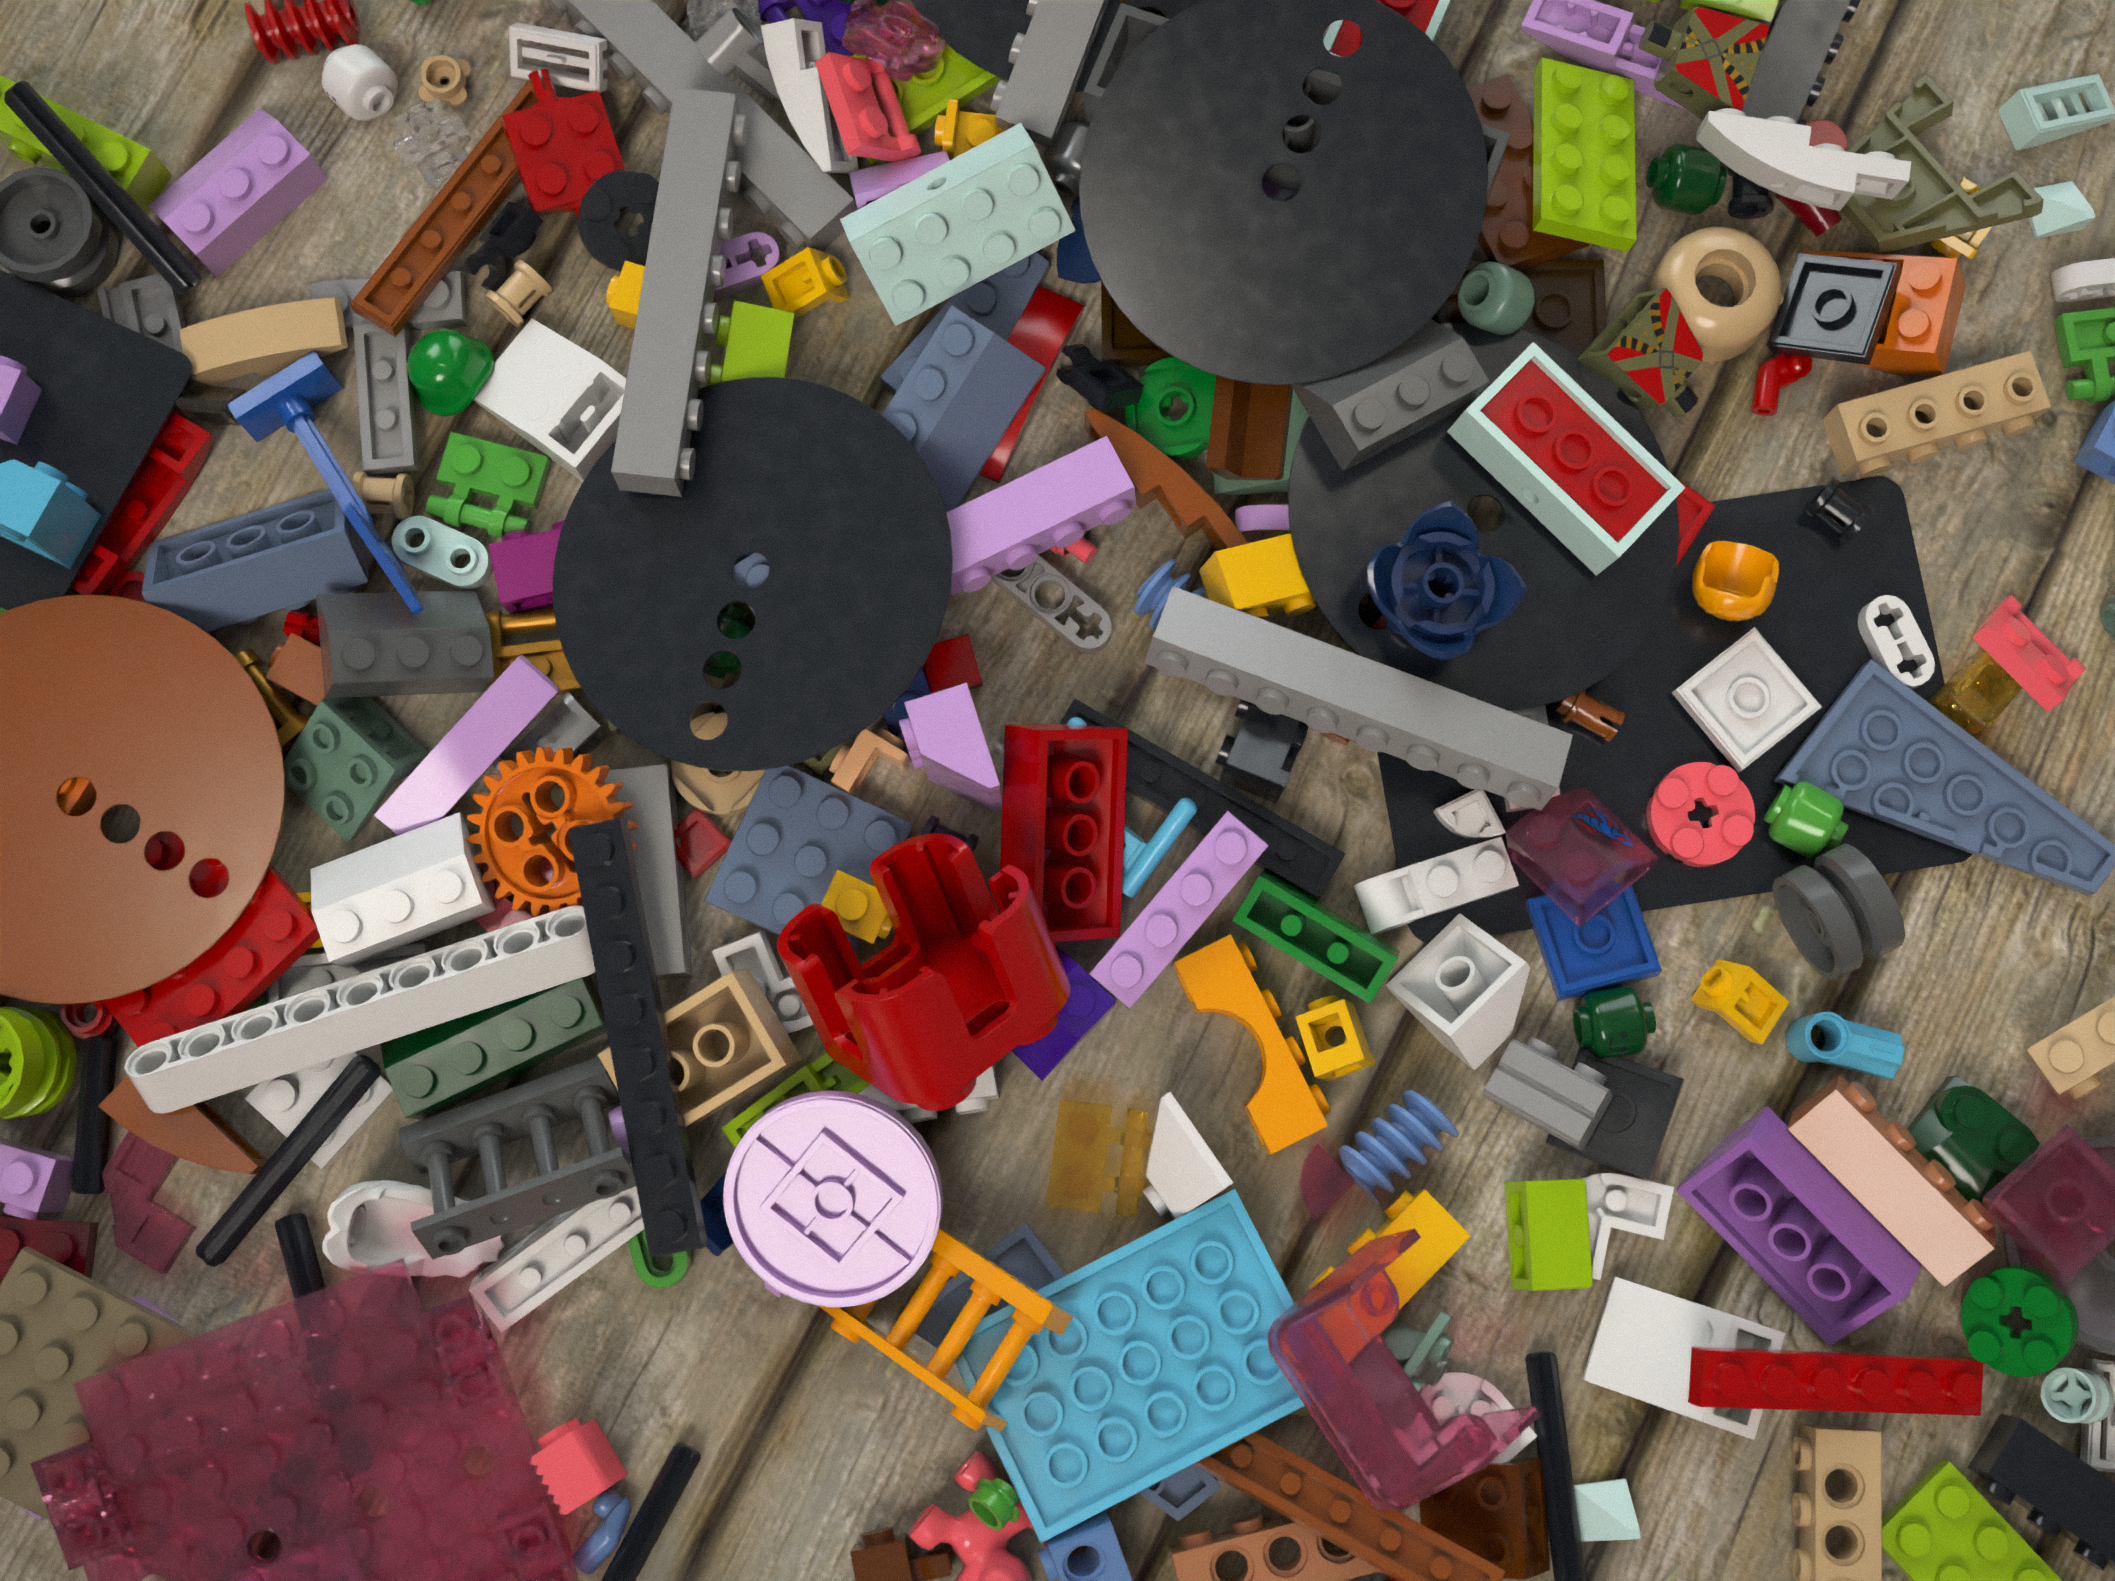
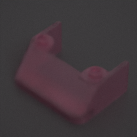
(1363, 1396)

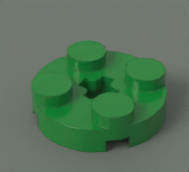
(1163, 383)
(1993, 1339)

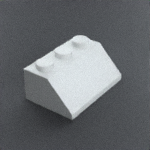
(398, 892)

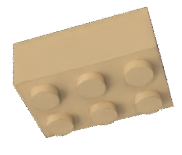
(723, 1045)

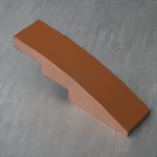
(1163, 479)

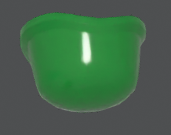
(448, 370)

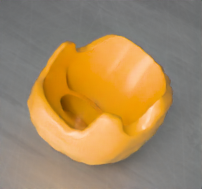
(1734, 580)

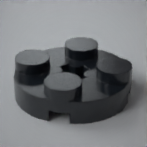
(601, 209)

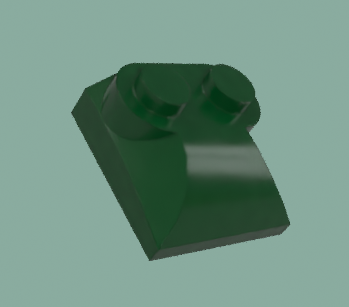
(1971, 1137)

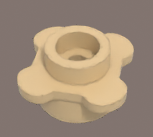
(441, 67)

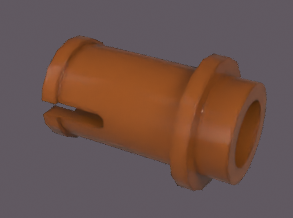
(1587, 712)

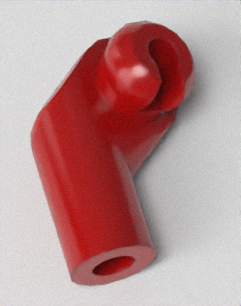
(1773, 377)

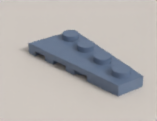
(991, 302)

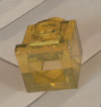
(1976, 693)

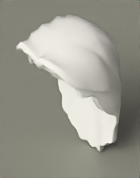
(374, 1228)

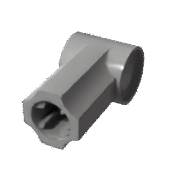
(738, 47)

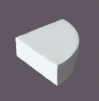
(1471, 817)

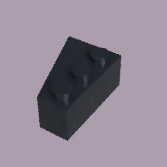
(1262, 752)

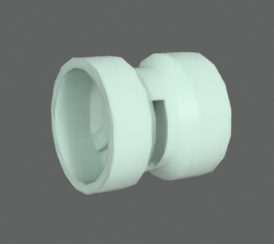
(2065, 1396)

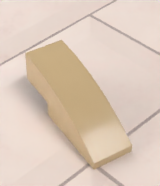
(263, 339)

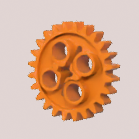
(516, 859)

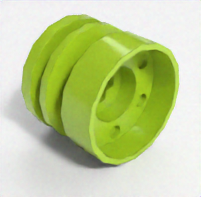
(34, 1061)

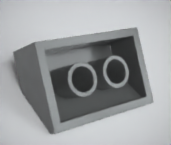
(1394, 395)
(383, 649)

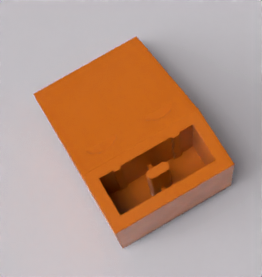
(1921, 314)

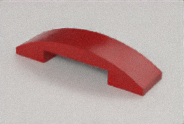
(1040, 334)
(146, 504)

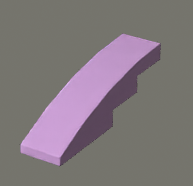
(1596, 38)
(469, 748)

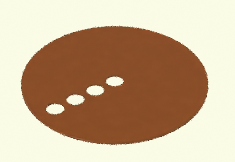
(155, 725)

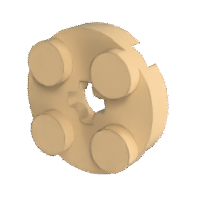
(710, 793)

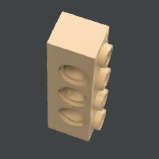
(1855, 1509)

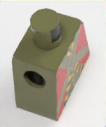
(1705, 59)
(1648, 353)

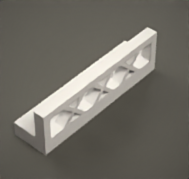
(555, 1256)

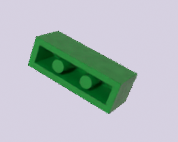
(1316, 936)

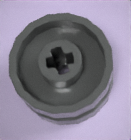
(54, 233)
(1839, 911)

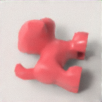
(977, 1545)

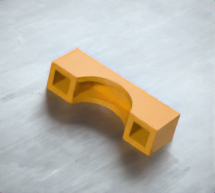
(1222, 983)

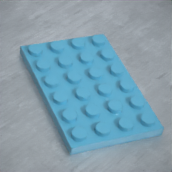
(1149, 1372)

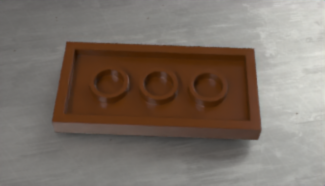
(1508, 216)

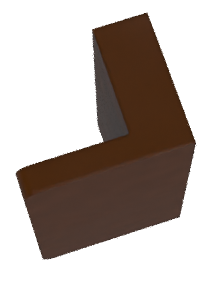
(1249, 430)

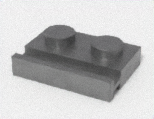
(146, 307)

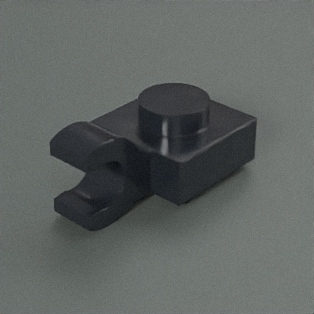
(505, 238)
(1100, 383)

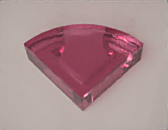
(1321, 1181)

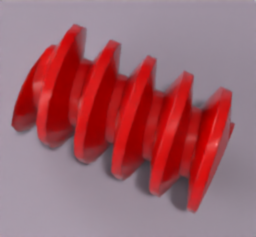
(302, 26)

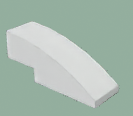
(791, 53)

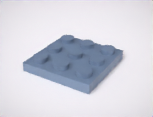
(794, 843)

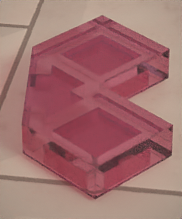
(141, 1224)

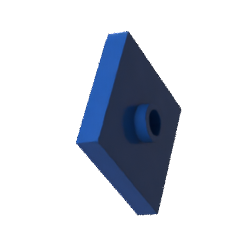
(1601, 953)

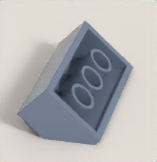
(961, 400)
(257, 563)

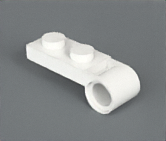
(1435, 885)

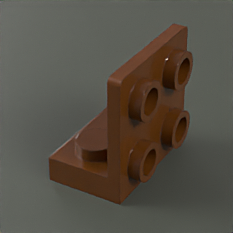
(1496, 1516)

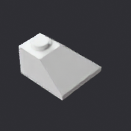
(1464, 990)
(1179, 1163)

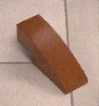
(190, 1133)

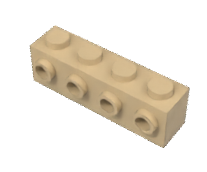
(1936, 414)
(2077, 1053)

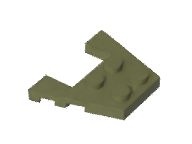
(1932, 201)

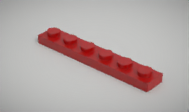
(1834, 1381)

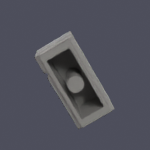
(1548, 1092)

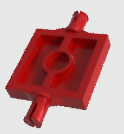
(560, 146)

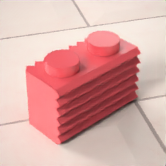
(577, 1463)

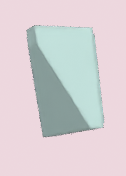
(2062, 211)
(1606, 1511)

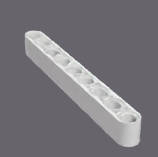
(362, 1011)

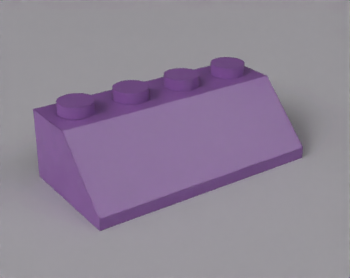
(1800, 1228)

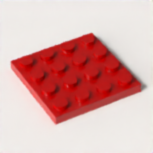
(231, 973)

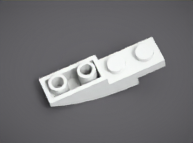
(1779, 158)

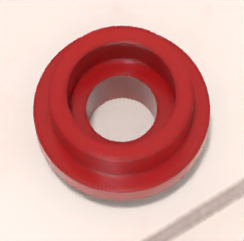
(73, 1019)

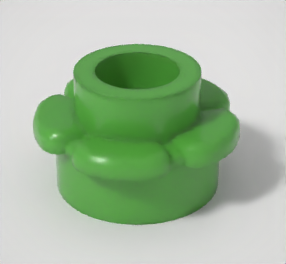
(994, 1503)

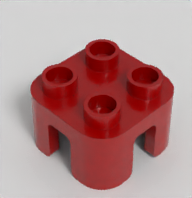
(948, 988)

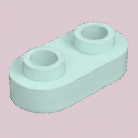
(439, 552)

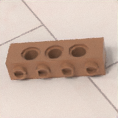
(1251, 1536)

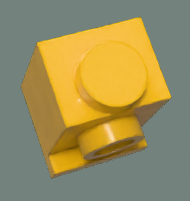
(1316, 1028)

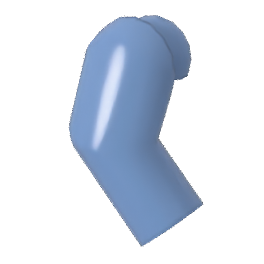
(607, 1535)

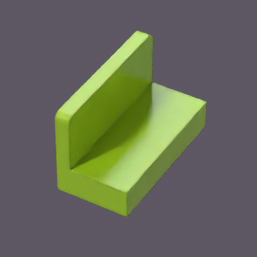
(1548, 1234)

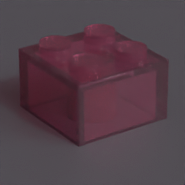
(2058, 1206)

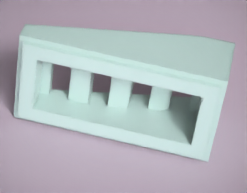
(2029, 124)

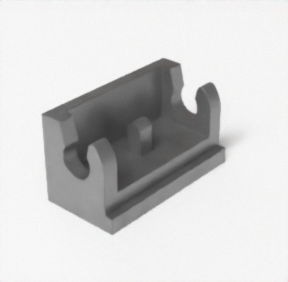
(564, 727)

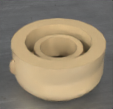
(1739, 262)

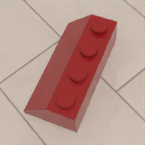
(1067, 823)

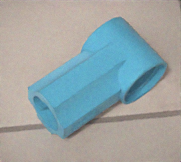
(1846, 1045)

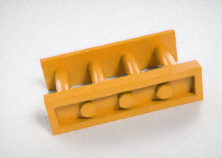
(989, 1287)

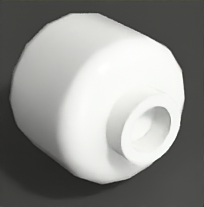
(357, 82)

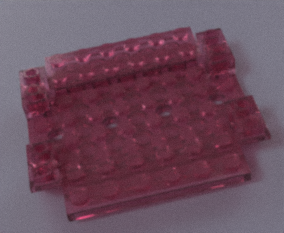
(285, 1429)

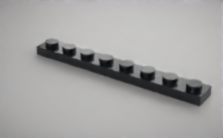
(638, 1037)

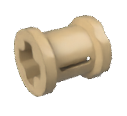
(519, 293)
(386, 494)

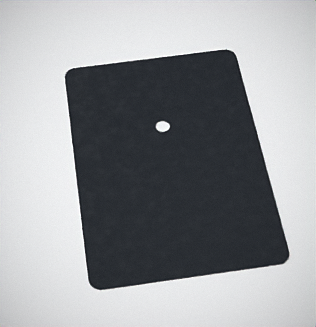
(1810, 629)

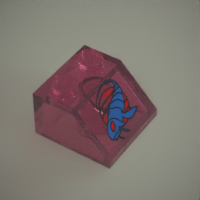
(1578, 853)

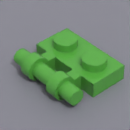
(2089, 342)
(490, 471)

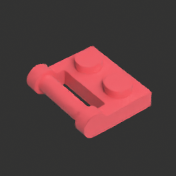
(856, 110)
(2027, 654)

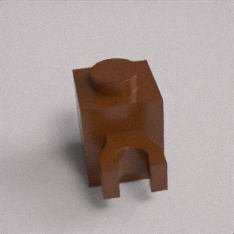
(889, 1558)

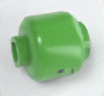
(1806, 819)

